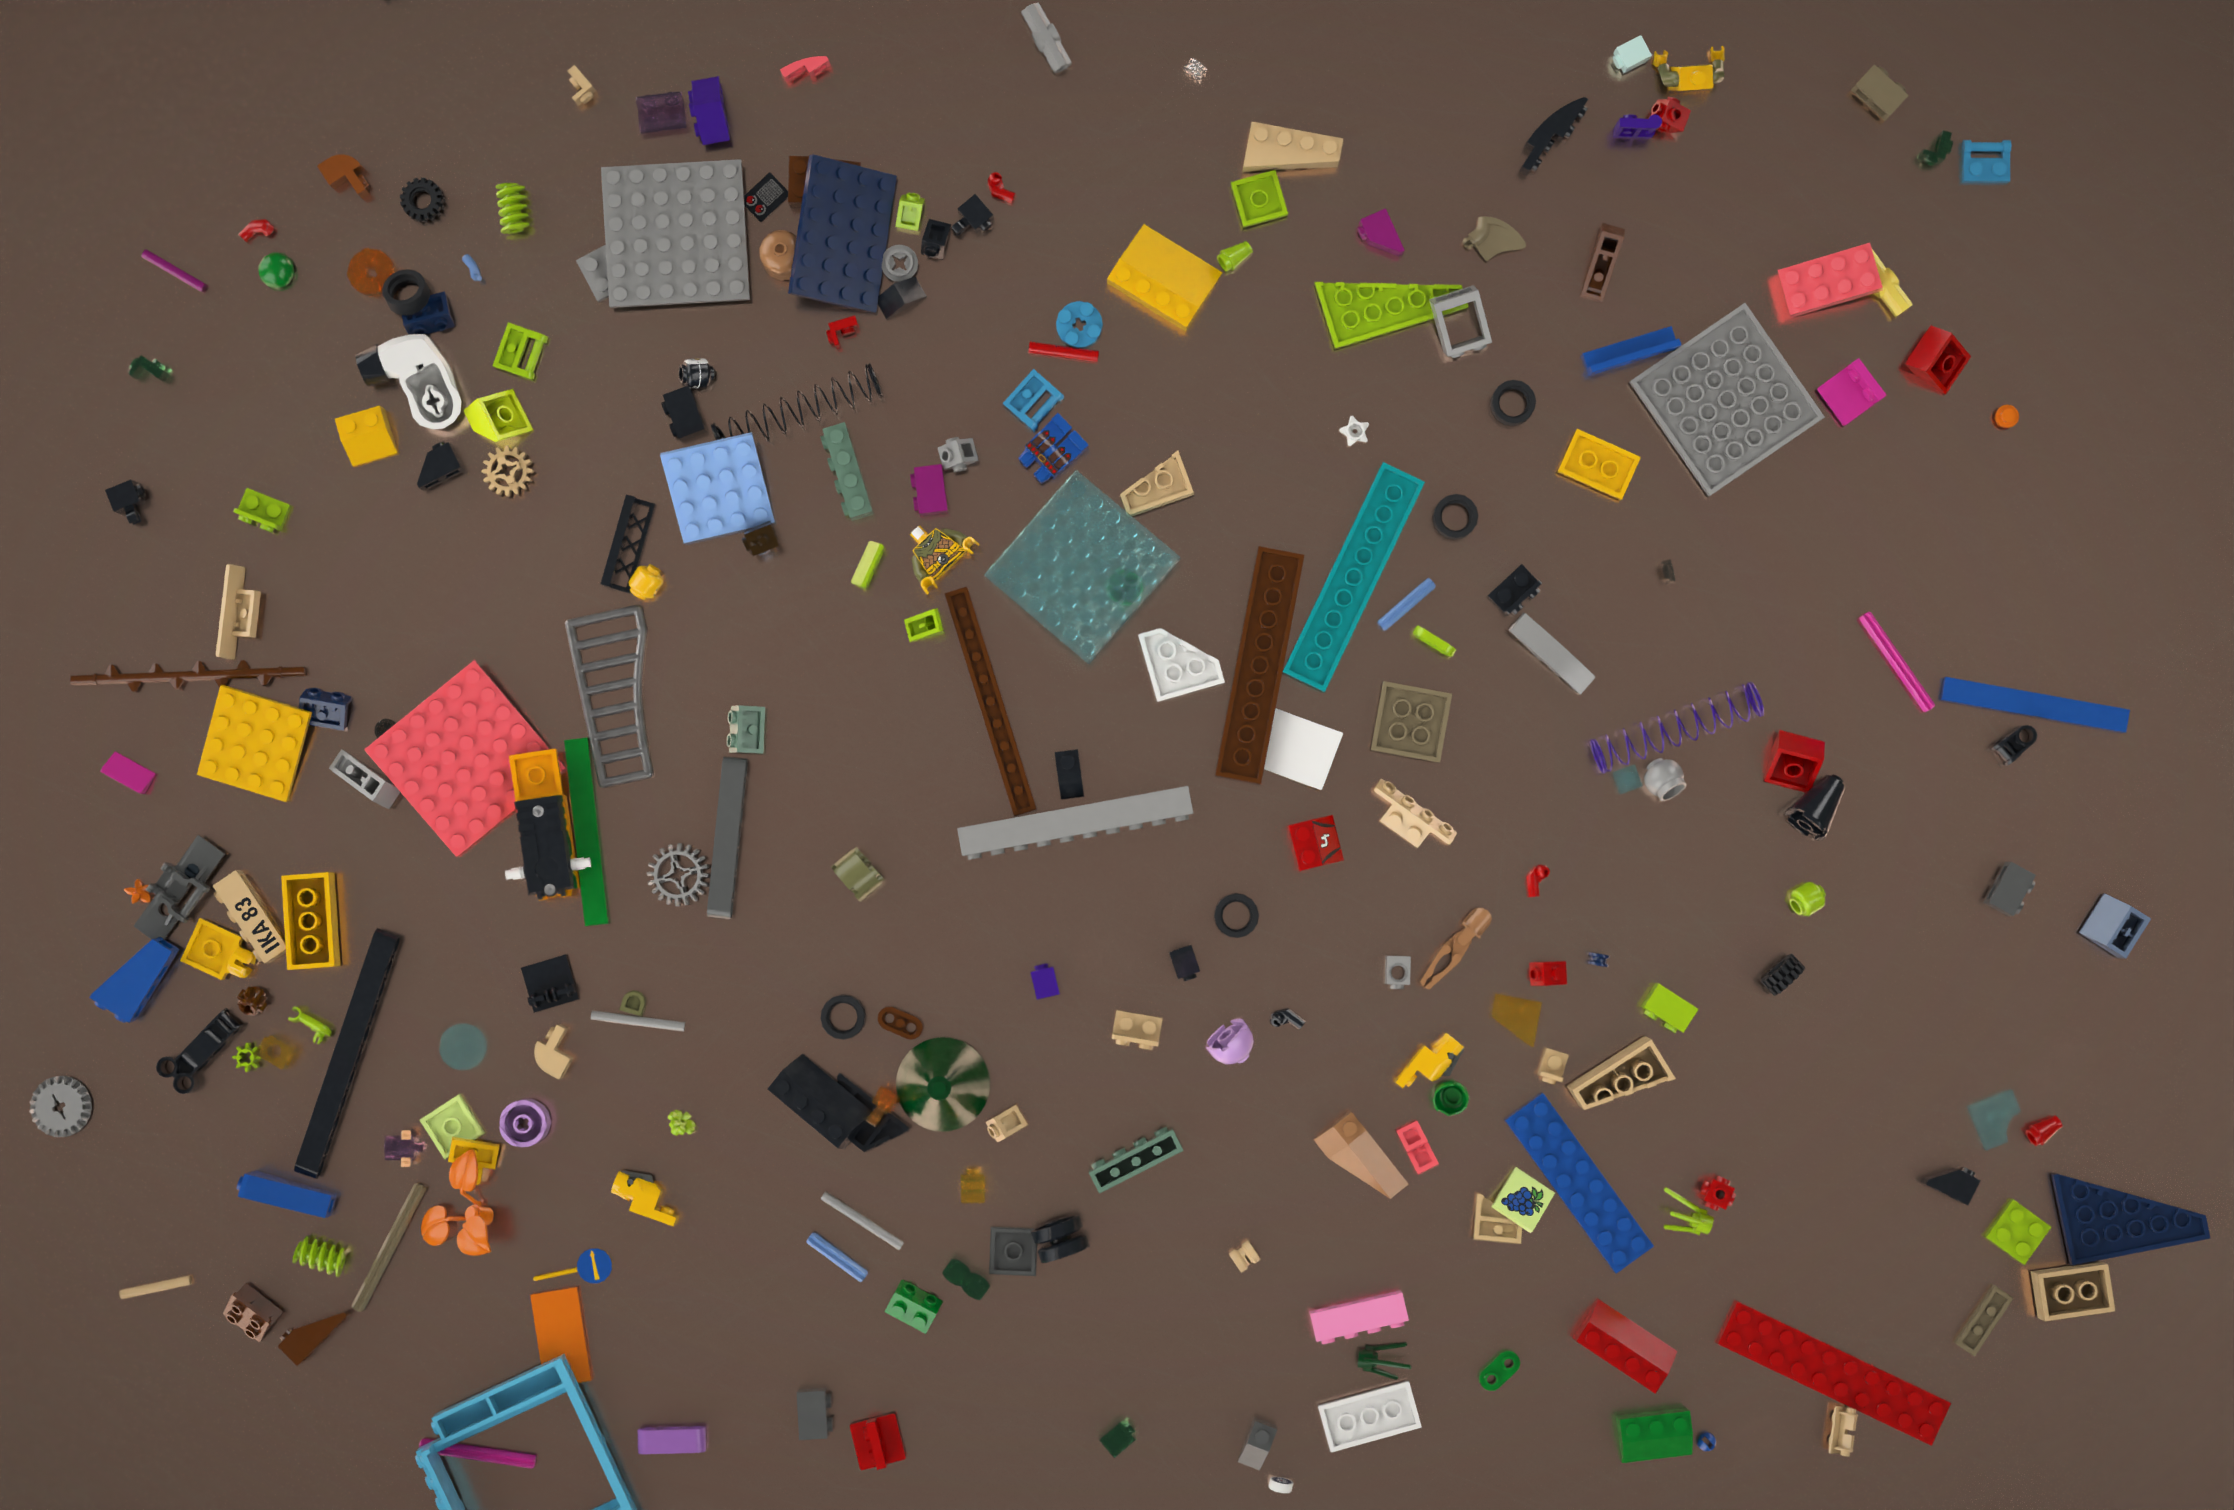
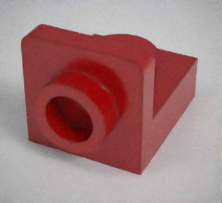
(844, 326)

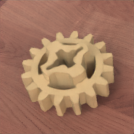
(503, 462)

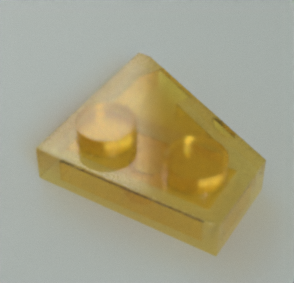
(1518, 1016)

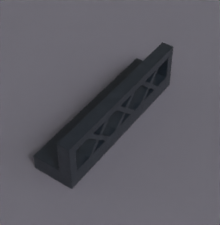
(619, 541)

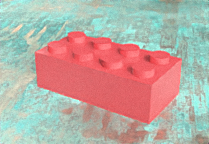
(1830, 280)

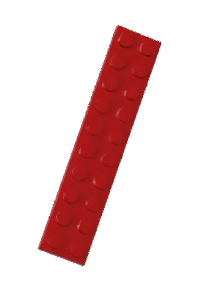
(1833, 1373)

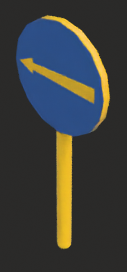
(593, 1267)

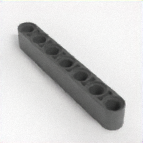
(727, 837)

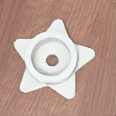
(1360, 427)

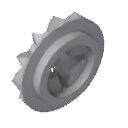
(899, 252)

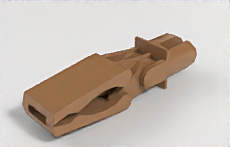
(1474, 925)

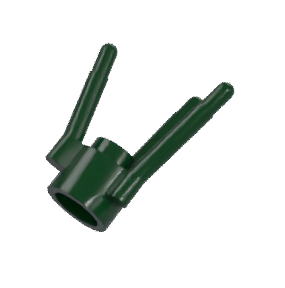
(1369, 1360)

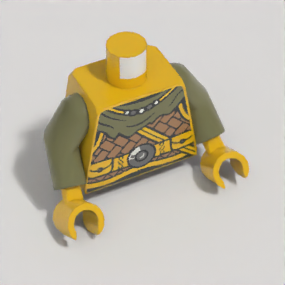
(1691, 76)
(937, 553)

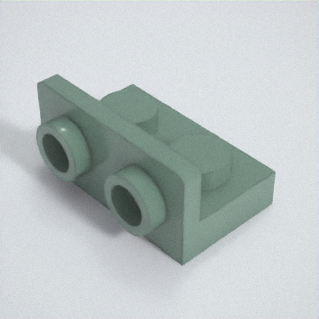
(746, 729)

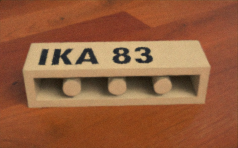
(252, 916)

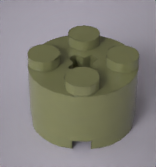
(856, 875)

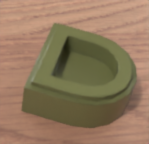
(634, 1003)

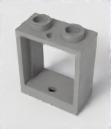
(1453, 300)

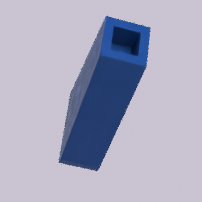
(135, 981)
(286, 1194)

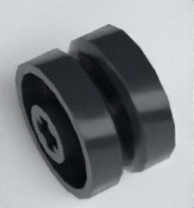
(1059, 1235)

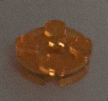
(368, 259)

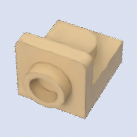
(579, 81)
(1552, 1066)
(1006, 1123)

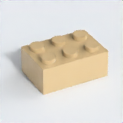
(2072, 1291)

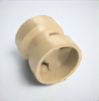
(1244, 1256)

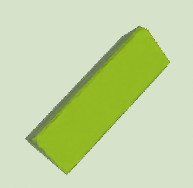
(868, 564)

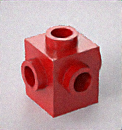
(1672, 114)
(1709, 1189)

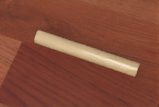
(155, 1287)

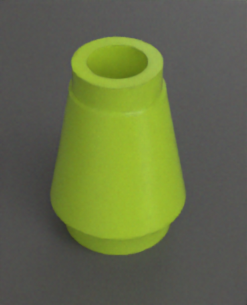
(1233, 256)

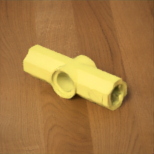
(1892, 293)

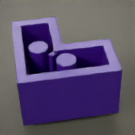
(708, 108)

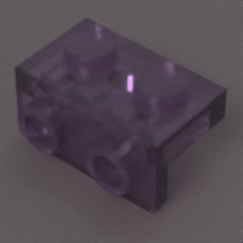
(661, 112)

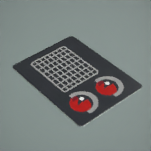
(765, 197)

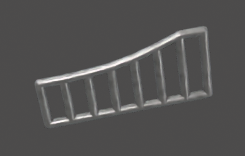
(635, 681)

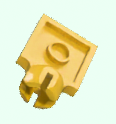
(217, 951)

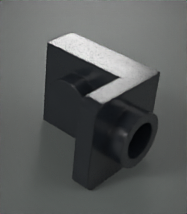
(935, 239)

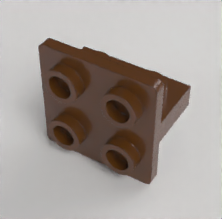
(251, 1312)

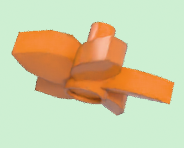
(138, 892)

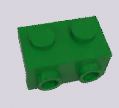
(913, 1306)

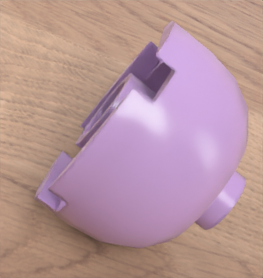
(1231, 1044)

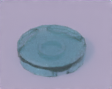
(463, 1046)

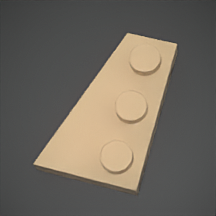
(1160, 487)

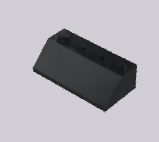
(820, 1101)

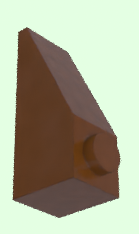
(1603, 261)
(304, 1340)

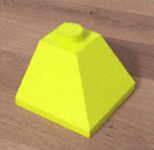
(498, 416)

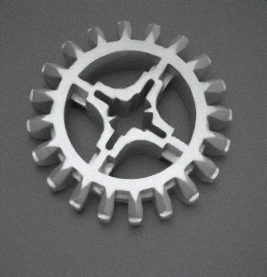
(698, 868)

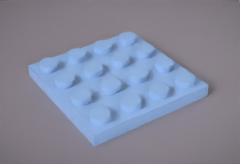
(717, 487)

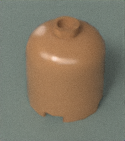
(778, 253)

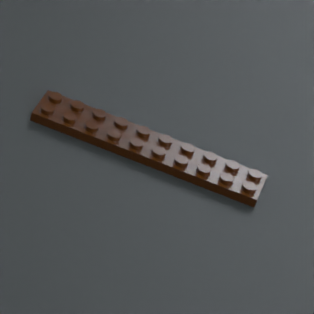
(1259, 665)

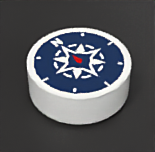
(1280, 1485)

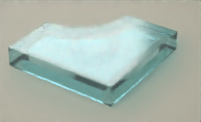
(1992, 1118)

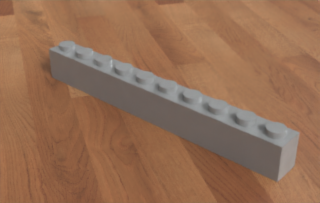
(1075, 821)

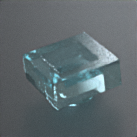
(1627, 779)

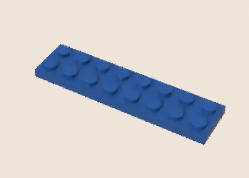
(1579, 1183)

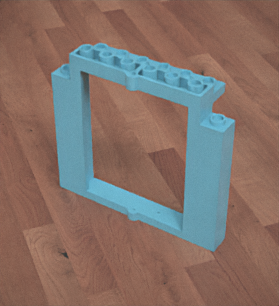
(503, 1403)

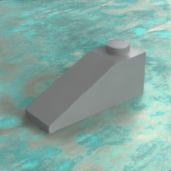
(365, 779)

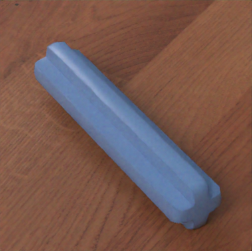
(1406, 604)
(837, 1257)

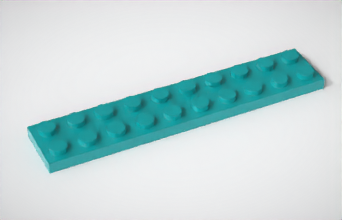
(1353, 577)

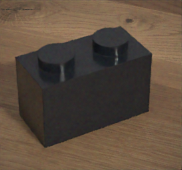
(684, 413)

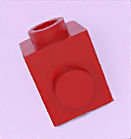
(1548, 973)

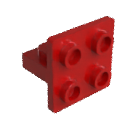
(877, 1442)

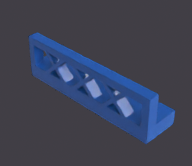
(1630, 351)

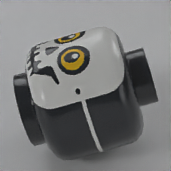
(696, 373)

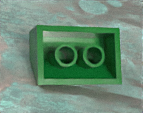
(1655, 1434)

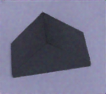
(900, 297)

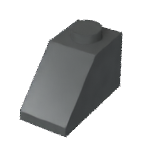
(1257, 1443)

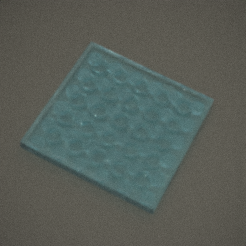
(1082, 567)

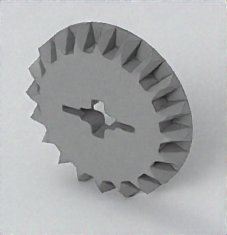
(75, 1112)

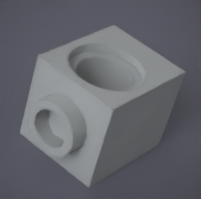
(1390, 963)

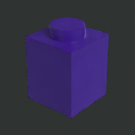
(1044, 981)

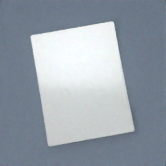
(1301, 749)

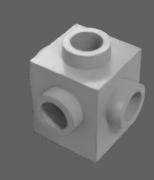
(953, 453)

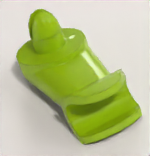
(316, 1026)

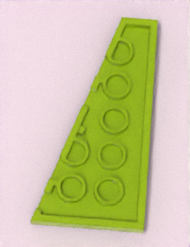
(1374, 309)

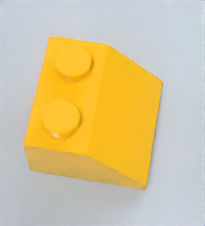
(366, 435)

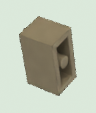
(1880, 92)

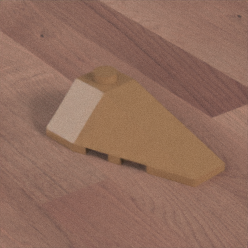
(1356, 1151)

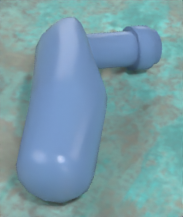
(471, 264)

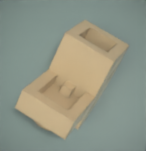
(549, 1057)

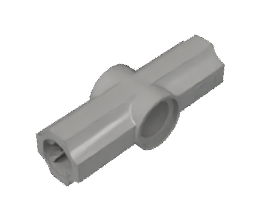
(1046, 37)

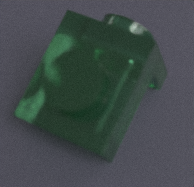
(1942, 147)
(142, 363)

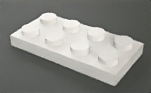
(1369, 1416)

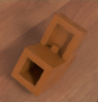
(344, 168)

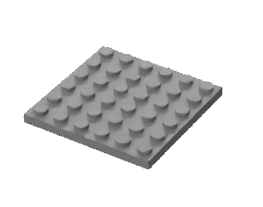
(675, 233)
(1726, 399)

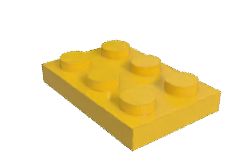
(1598, 464)

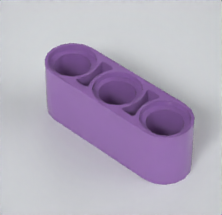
(671, 1440)

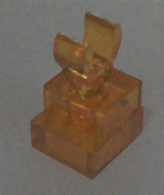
(886, 1102)

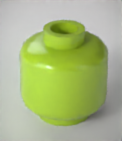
(1807, 899)

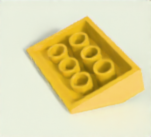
(1164, 277)

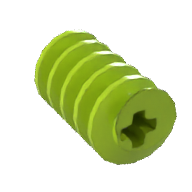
(511, 208)
(320, 1256)

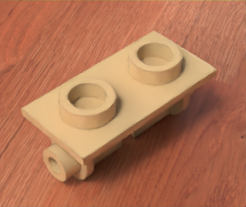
(1843, 1419)

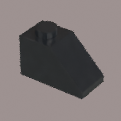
(439, 465)
(1069, 774)
(1184, 963)
(1954, 1183)

